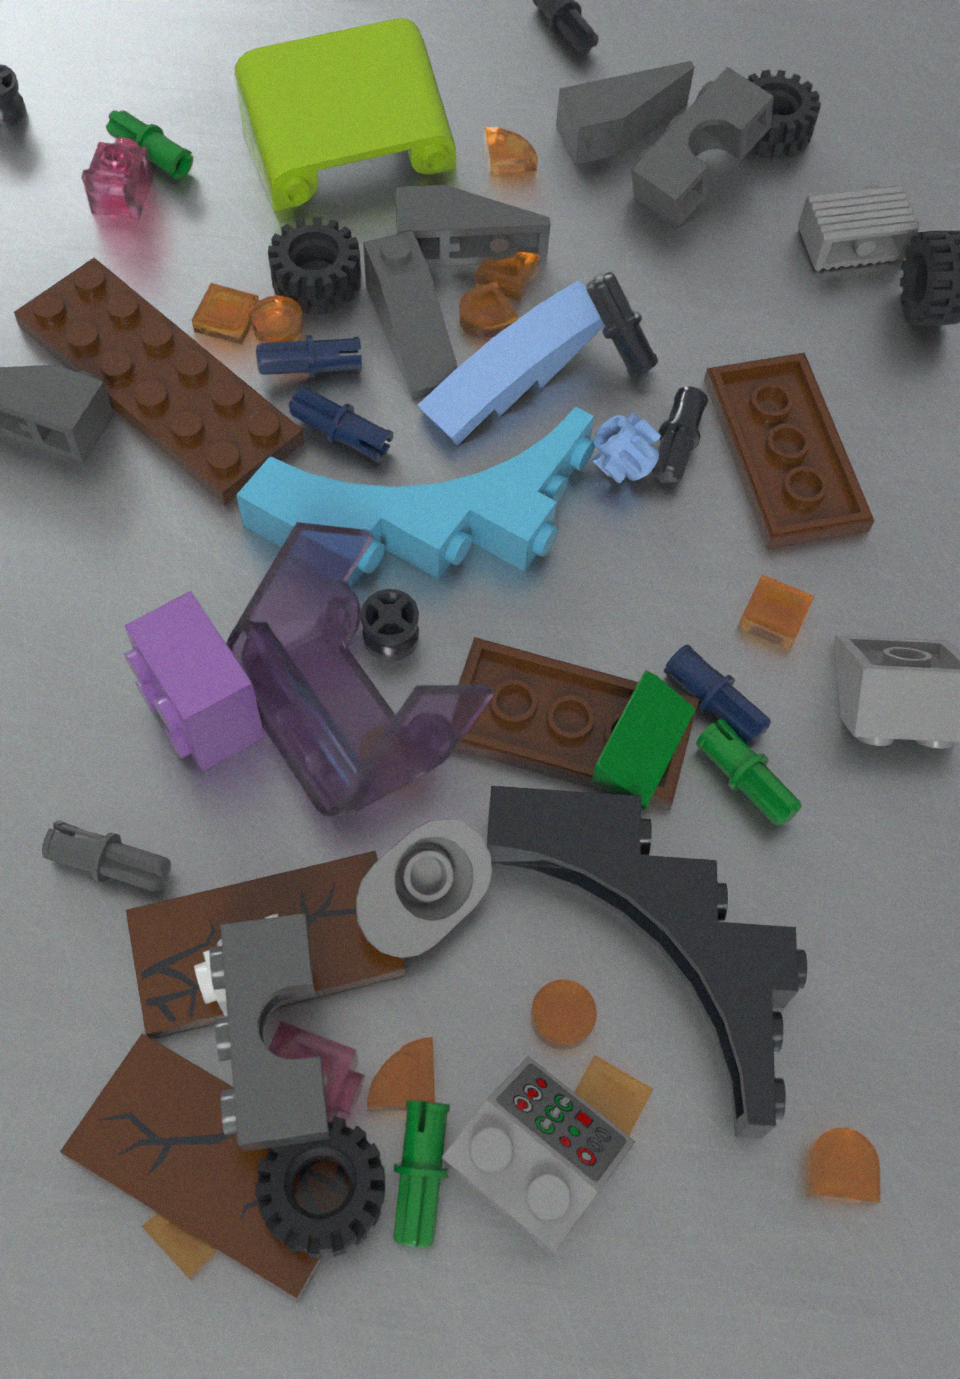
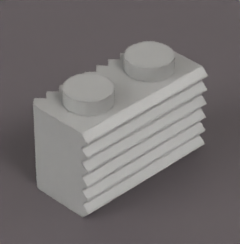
(857, 226)

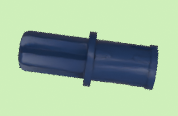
(308, 356)
(340, 423)
(716, 693)

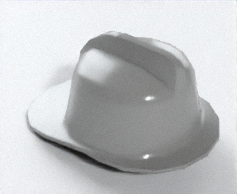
(423, 887)

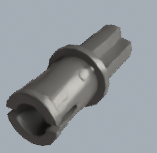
(105, 856)

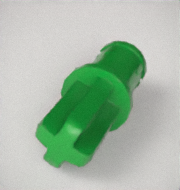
(160, 149)
(748, 772)
(420, 1173)

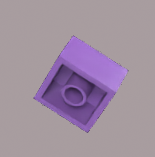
(193, 682)

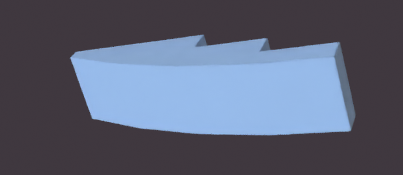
(512, 361)

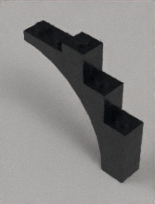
(676, 903)

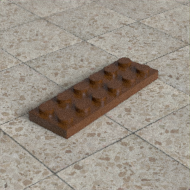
(160, 379)

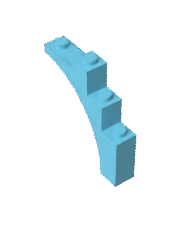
(431, 525)

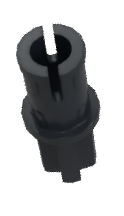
(566, 18)
(621, 324)
(680, 434)

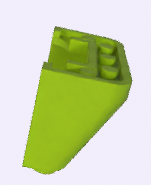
(340, 103)

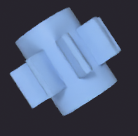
(626, 447)

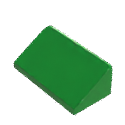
(643, 740)

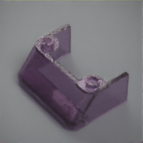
(316, 695)

